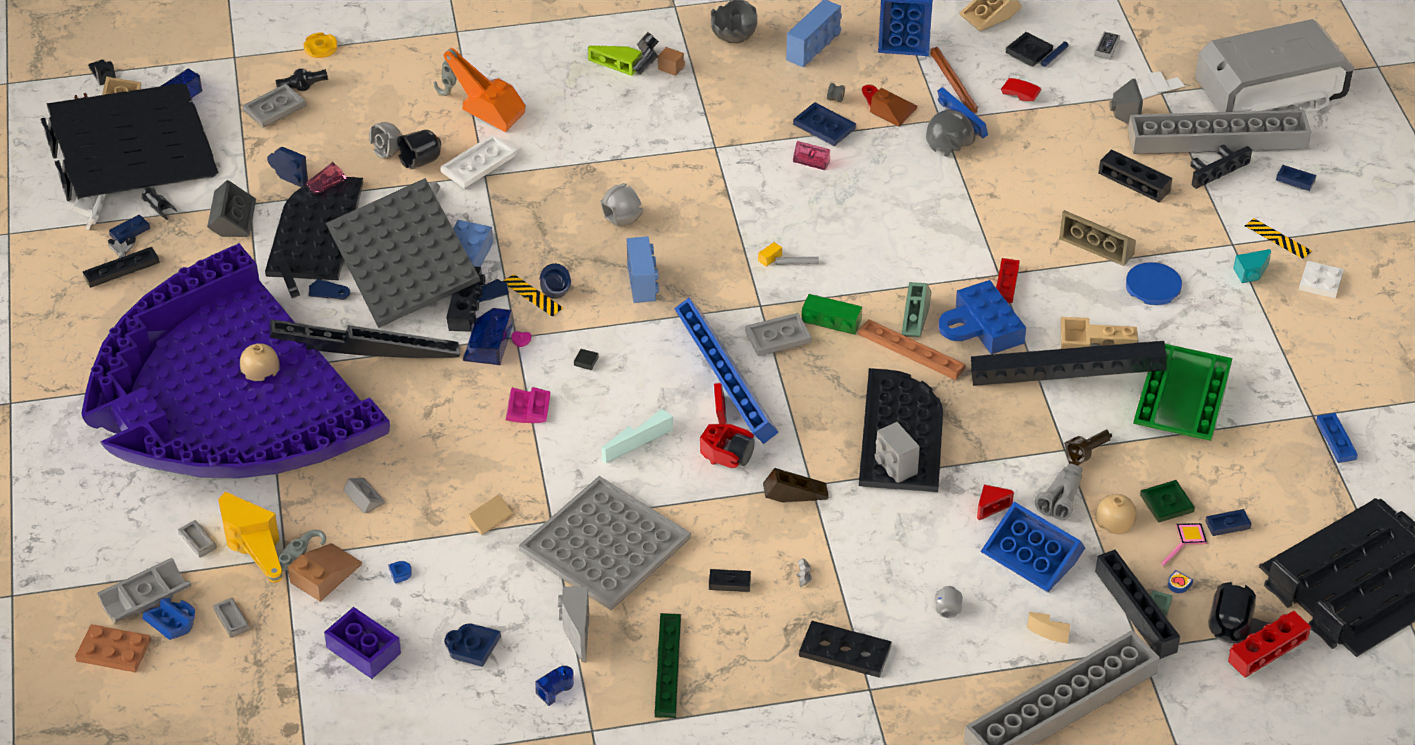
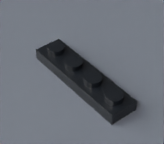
(120, 267)

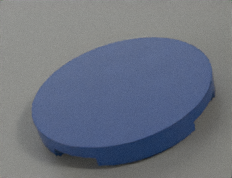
(1153, 283)

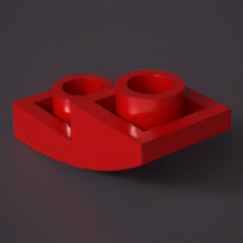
(1024, 90)

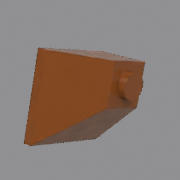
(891, 107)

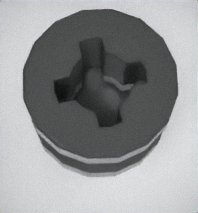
(836, 92)

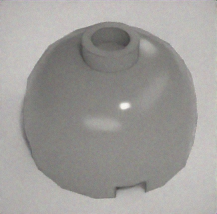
(384, 137)

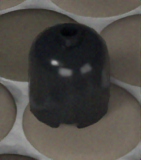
(418, 148)

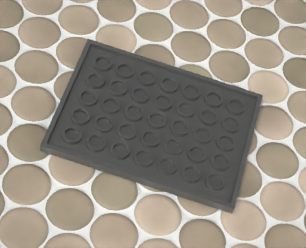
(402, 252)

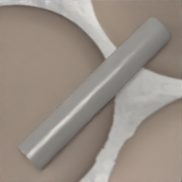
(796, 260)

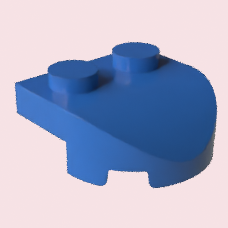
(171, 618)

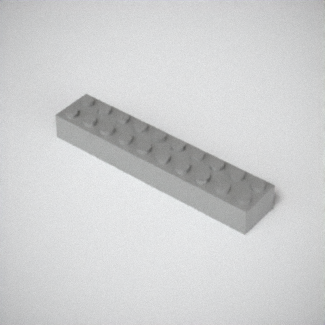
(1210, 130)
(1067, 695)

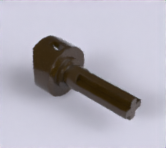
(1080, 449)

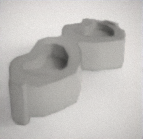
(804, 574)

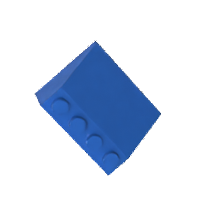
(905, 27)
(1033, 547)

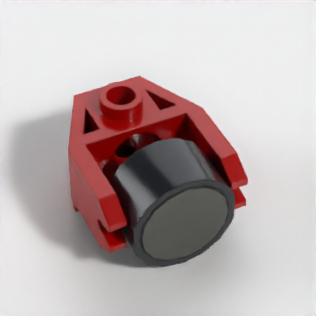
(717, 437)

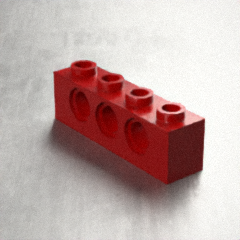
(1269, 643)

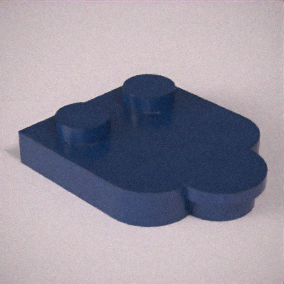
(289, 166)
(472, 643)

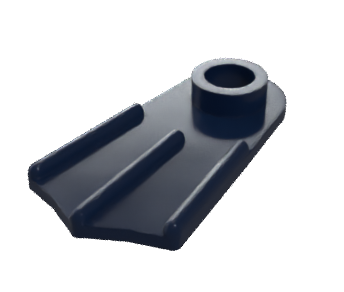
(328, 290)
(493, 290)

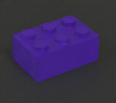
(362, 642)

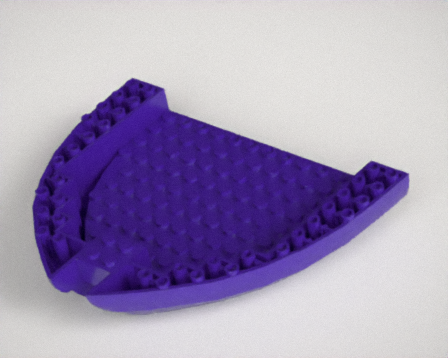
(177, 389)

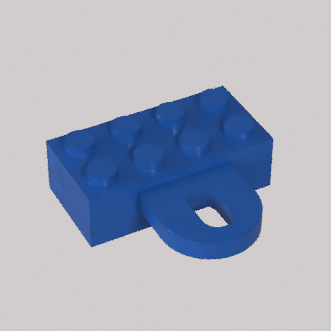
(985, 316)

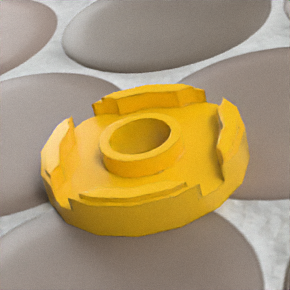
(314, 49)

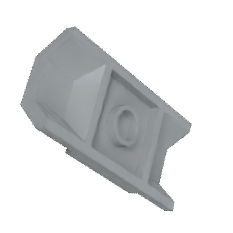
(142, 590)

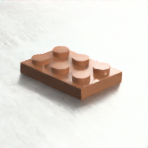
(113, 648)

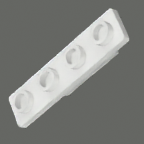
(88, 207)

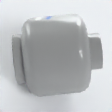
(948, 602)

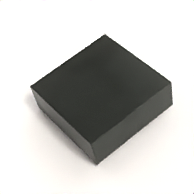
(586, 359)

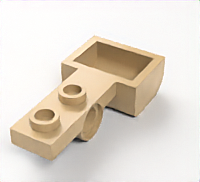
(1079, 333)

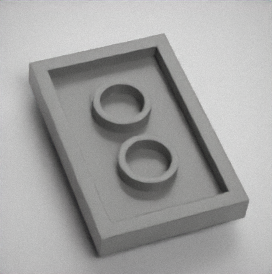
(274, 105)
(778, 334)

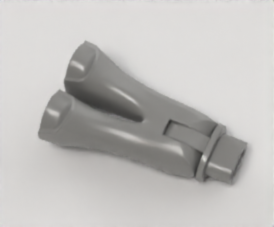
(1065, 484)

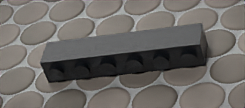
(1137, 604)

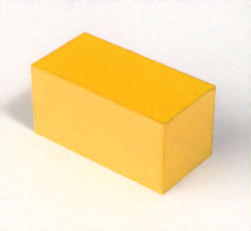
(769, 253)

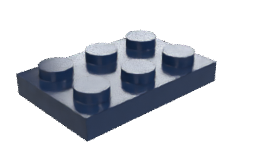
(824, 124)

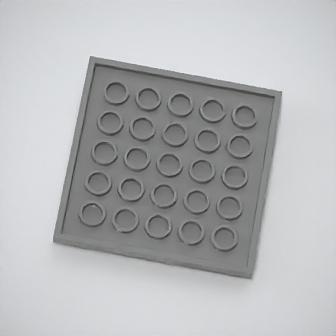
(605, 542)

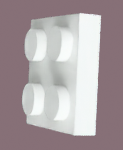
(1321, 279)

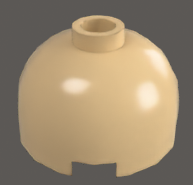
(259, 362)
(1116, 513)

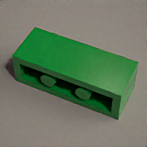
(831, 314)

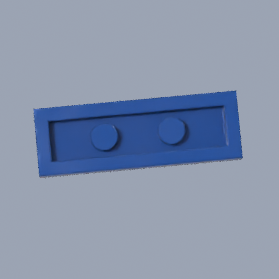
(1336, 437)

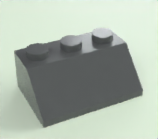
(231, 211)

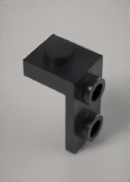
(101, 70)

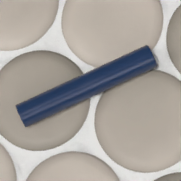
(1054, 54)

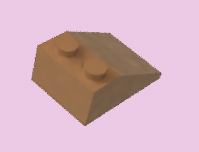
(322, 570)

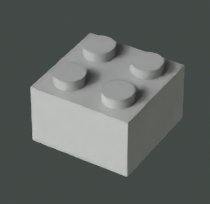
(897, 452)

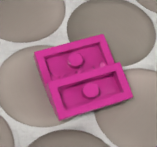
(528, 406)

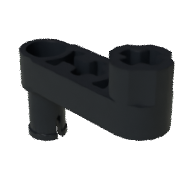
(649, 55)

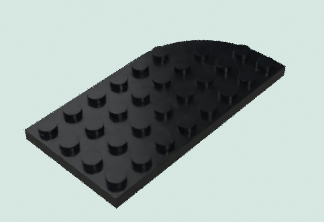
(304, 231)
(899, 398)

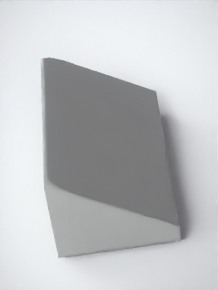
(363, 494)

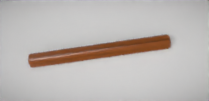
(953, 79)

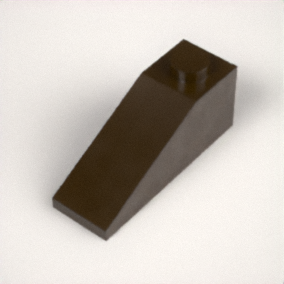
(791, 487)

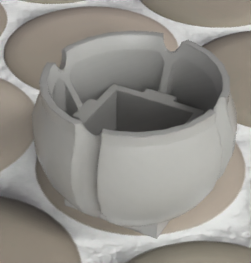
(621, 205)

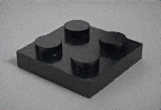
(1029, 49)

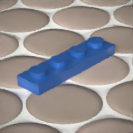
(949, 101)

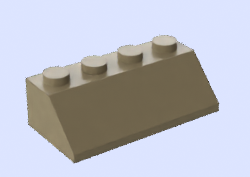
(1096, 238)

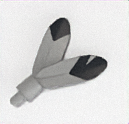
(125, 248)

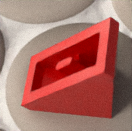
(994, 500)

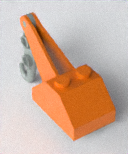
(487, 99)

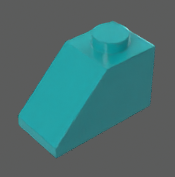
(1251, 265)

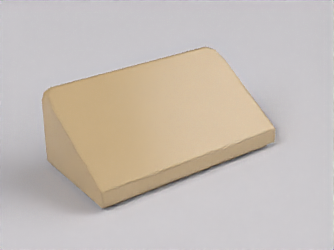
(489, 515)

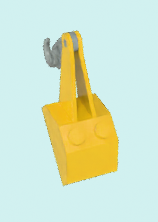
(255, 533)

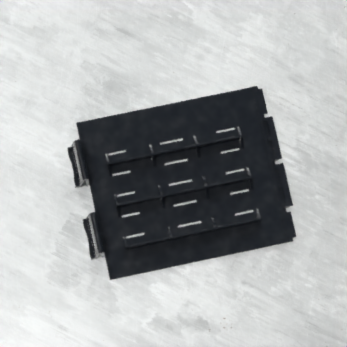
(128, 141)
(1354, 536)

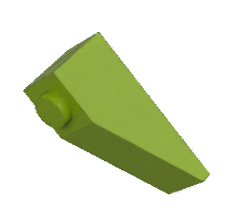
(615, 57)

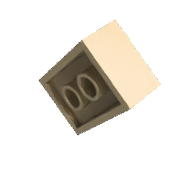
(988, 13)

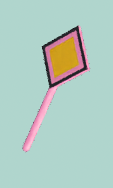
(1189, 534)

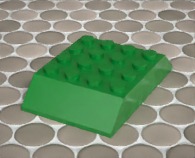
(1186, 395)

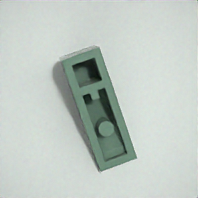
(916, 309)

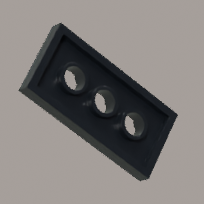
(850, 659)

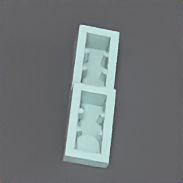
(631, 439)

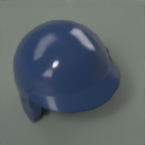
(555, 280)

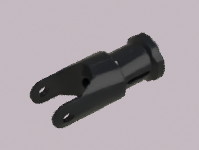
(156, 201)

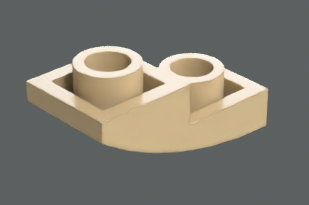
(1055, 631)

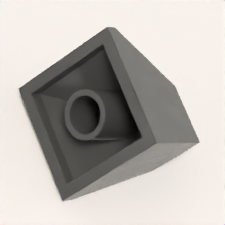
(1127, 101)

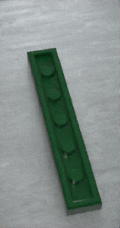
(667, 665)

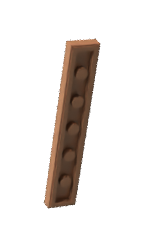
(912, 349)

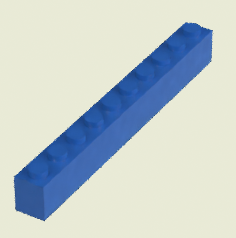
(726, 371)

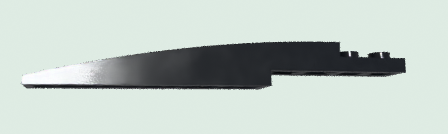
(364, 341)

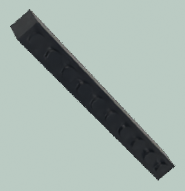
(1068, 363)

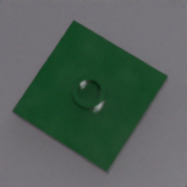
(1167, 501)

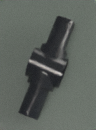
(303, 79)

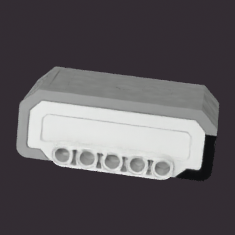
(1274, 69)

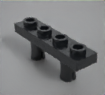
(1229, 163)

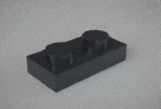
(729, 580)

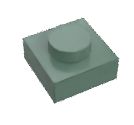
(1162, 600)

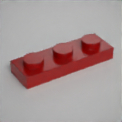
(1007, 278)

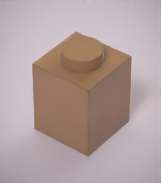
(671, 61)

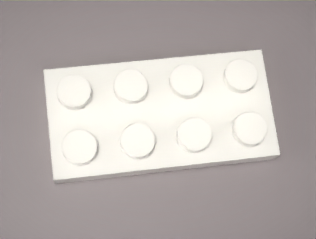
(478, 161)

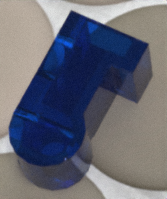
(554, 683)

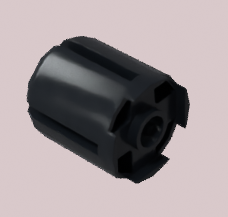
(1232, 612)

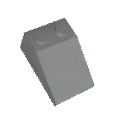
(575, 617)

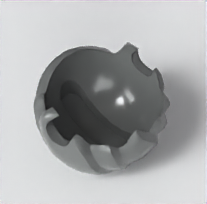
(734, 21)
(949, 131)

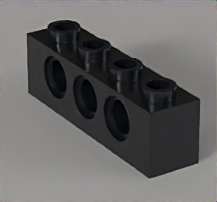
(1135, 175)
(464, 305)

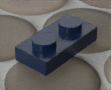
(1296, 177)
(129, 229)
(1228, 522)

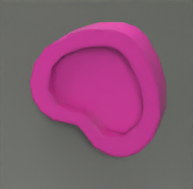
(521, 339)

